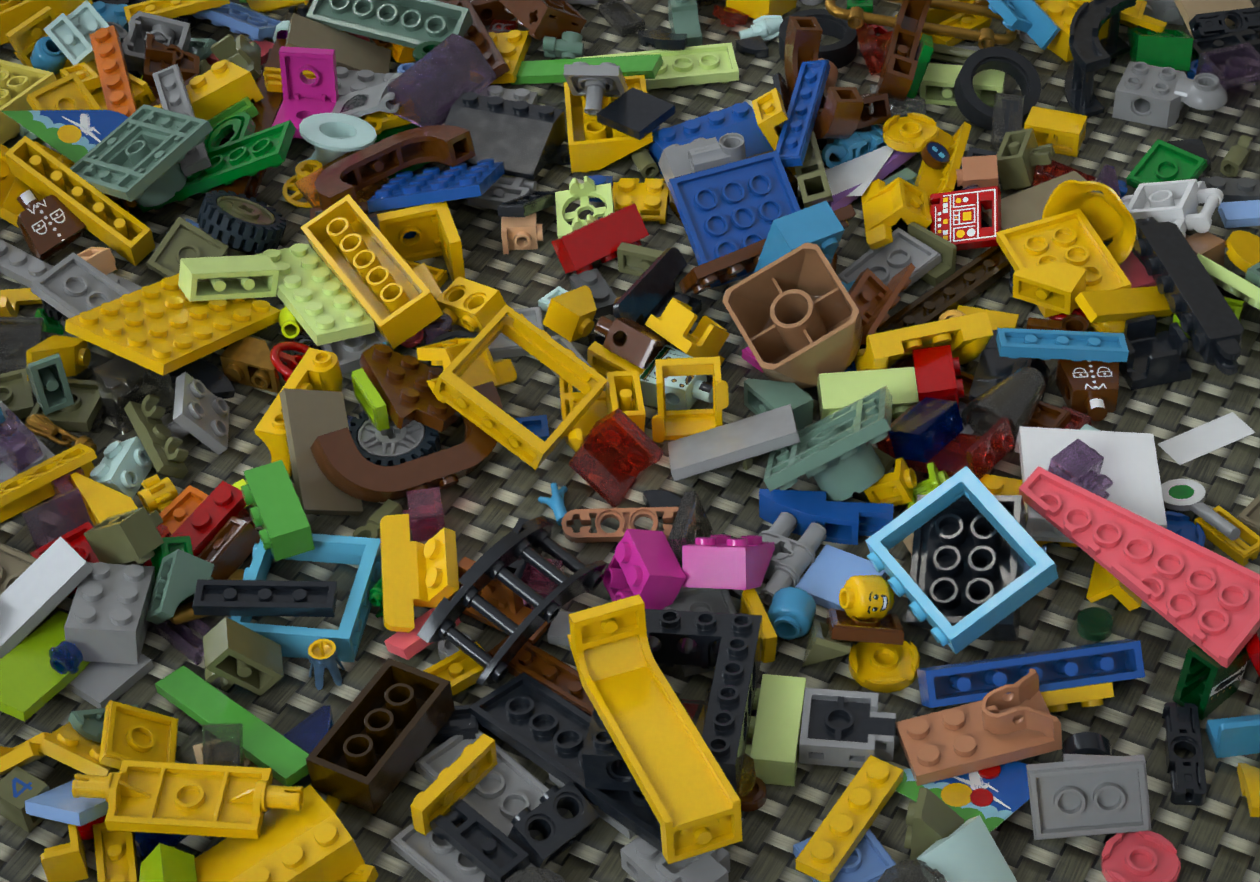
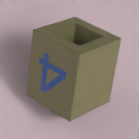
(14, 790)

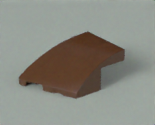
(161, 56)

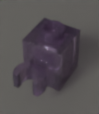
(17, 444)
(1082, 467)

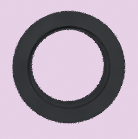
(839, 53)
(998, 59)

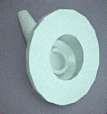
(335, 135)

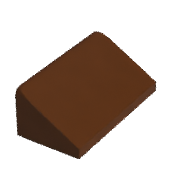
(230, 547)

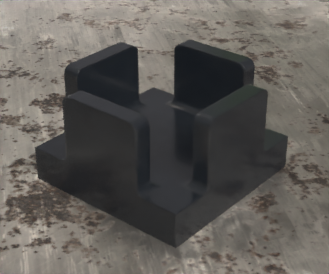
(1153, 355)

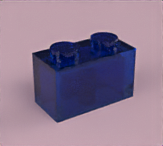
(926, 429)

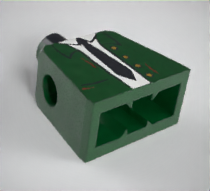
(1203, 670)

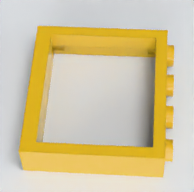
(495, 420)

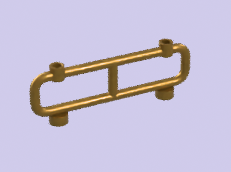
(985, 37)

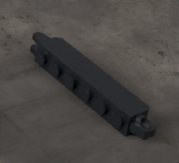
(1190, 293)

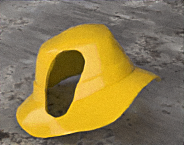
(1103, 211)

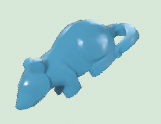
(854, 146)

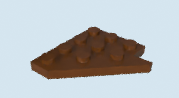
(404, 388)

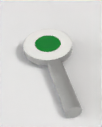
(1191, 495)

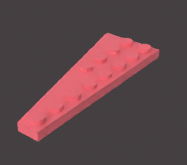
(1182, 581)

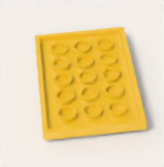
(165, 329)

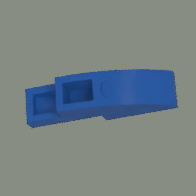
(841, 519)

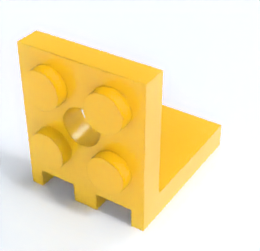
(434, 235)

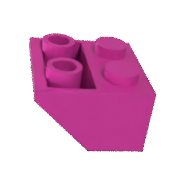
(726, 562)
(644, 567)

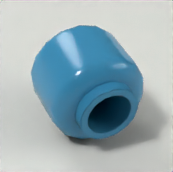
(47, 56)
(792, 612)

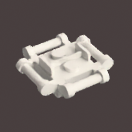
(1175, 203)

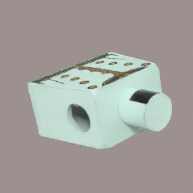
(680, 391)

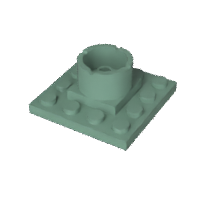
(143, 156)
(836, 450)

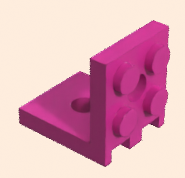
(303, 95)

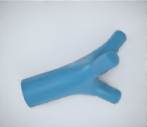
(556, 502)

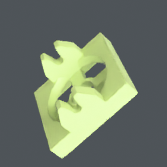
(583, 193)

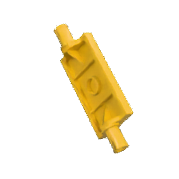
(188, 798)

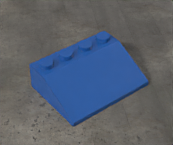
(734, 119)

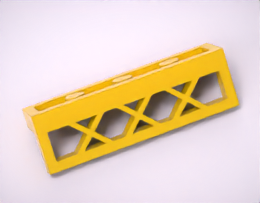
(944, 180)
(35, 483)

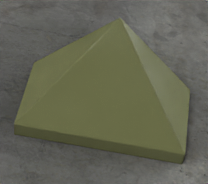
(821, 646)

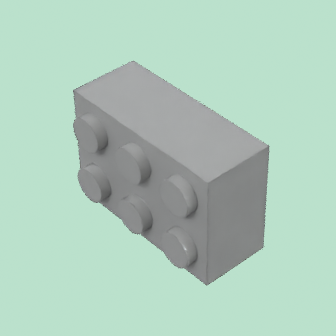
(111, 613)

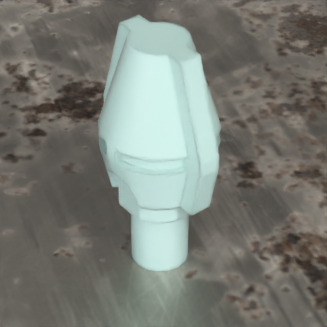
(764, 26)

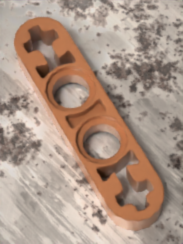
(625, 516)

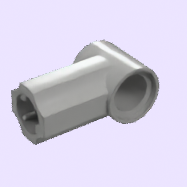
(728, 150)

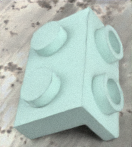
(123, 466)

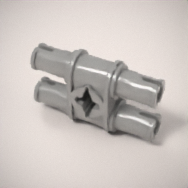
(790, 556)

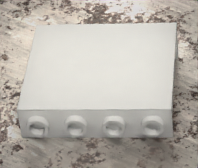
(1128, 462)

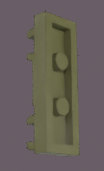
(157, 438)

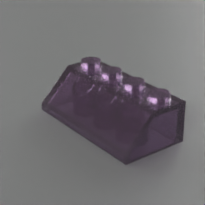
(439, 79)

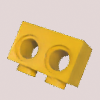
(470, 304)

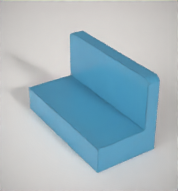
(1234, 735)

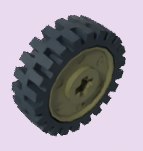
(241, 221)

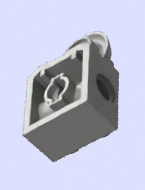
(164, 29)
(1157, 94)

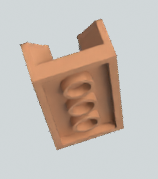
(981, 733)

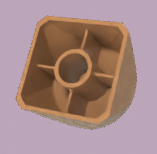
(797, 317)

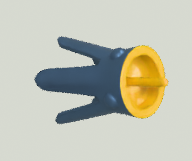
(323, 654)

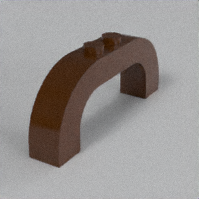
(899, 61)
(840, 106)
(414, 146)
(370, 482)

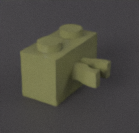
(1019, 158)
(126, 537)
(241, 657)

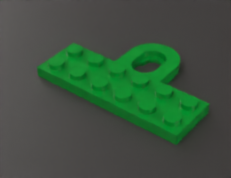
(240, 156)

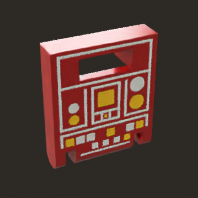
(959, 216)

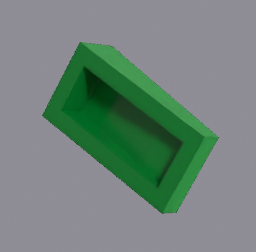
(50, 324)

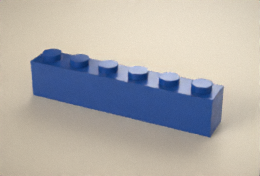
(1055, 668)

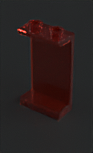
(968, 450)

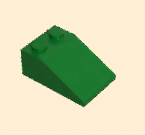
(1163, 49)

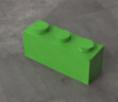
(277, 511)

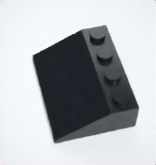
(509, 131)
(966, 562)

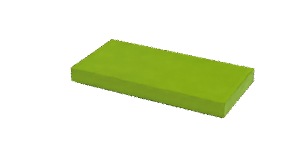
(26, 671)

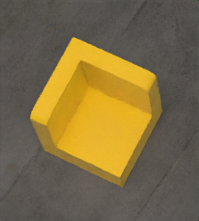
(66, 861)

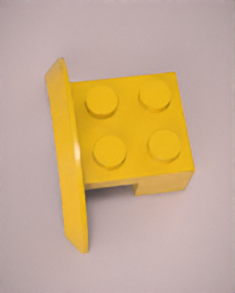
(621, 392)

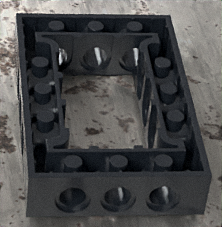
(698, 639)

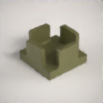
(238, 52)

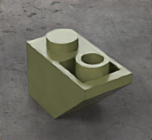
(929, 822)

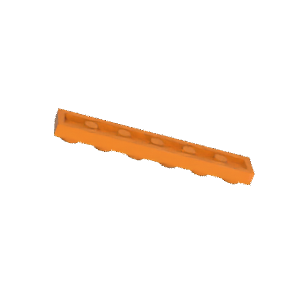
(113, 71)

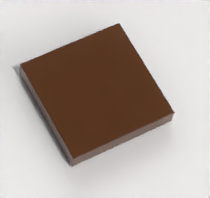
(869, 630)

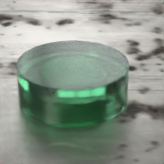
(1095, 624)

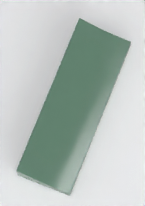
(393, 21)

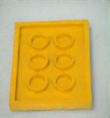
(1066, 239)

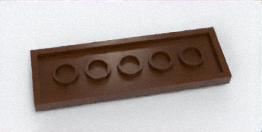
(727, 266)

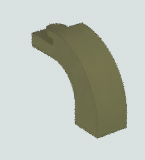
(812, 176)

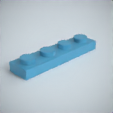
(1061, 345)

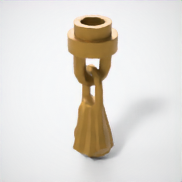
(44, 427)

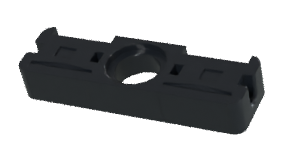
(1214, 23)
(1186, 774)

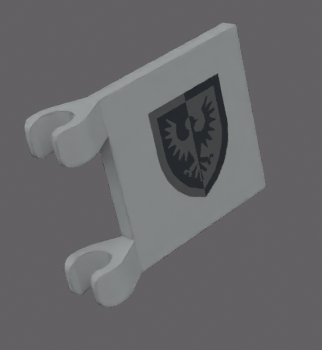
(368, 100)

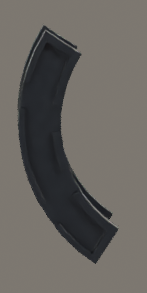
(1091, 53)
(493, 566)

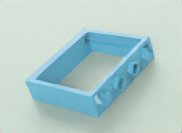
(328, 549)
(957, 637)

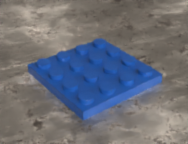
(436, 185)
(732, 205)

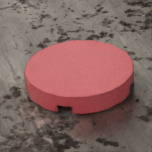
(1140, 858)

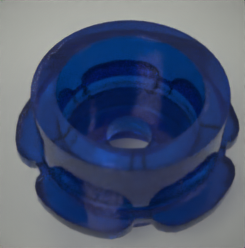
(65, 658)

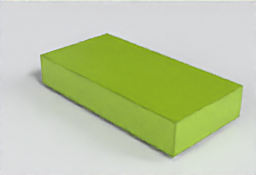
(370, 400)

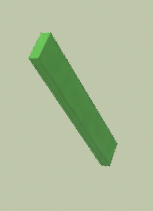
(552, 70)
(260, 742)

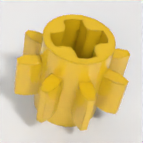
(157, 493)

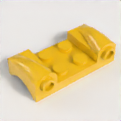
(965, 334)
(315, 371)

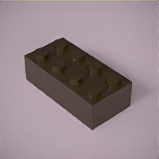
(380, 735)

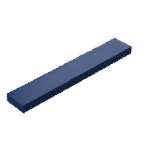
(802, 112)

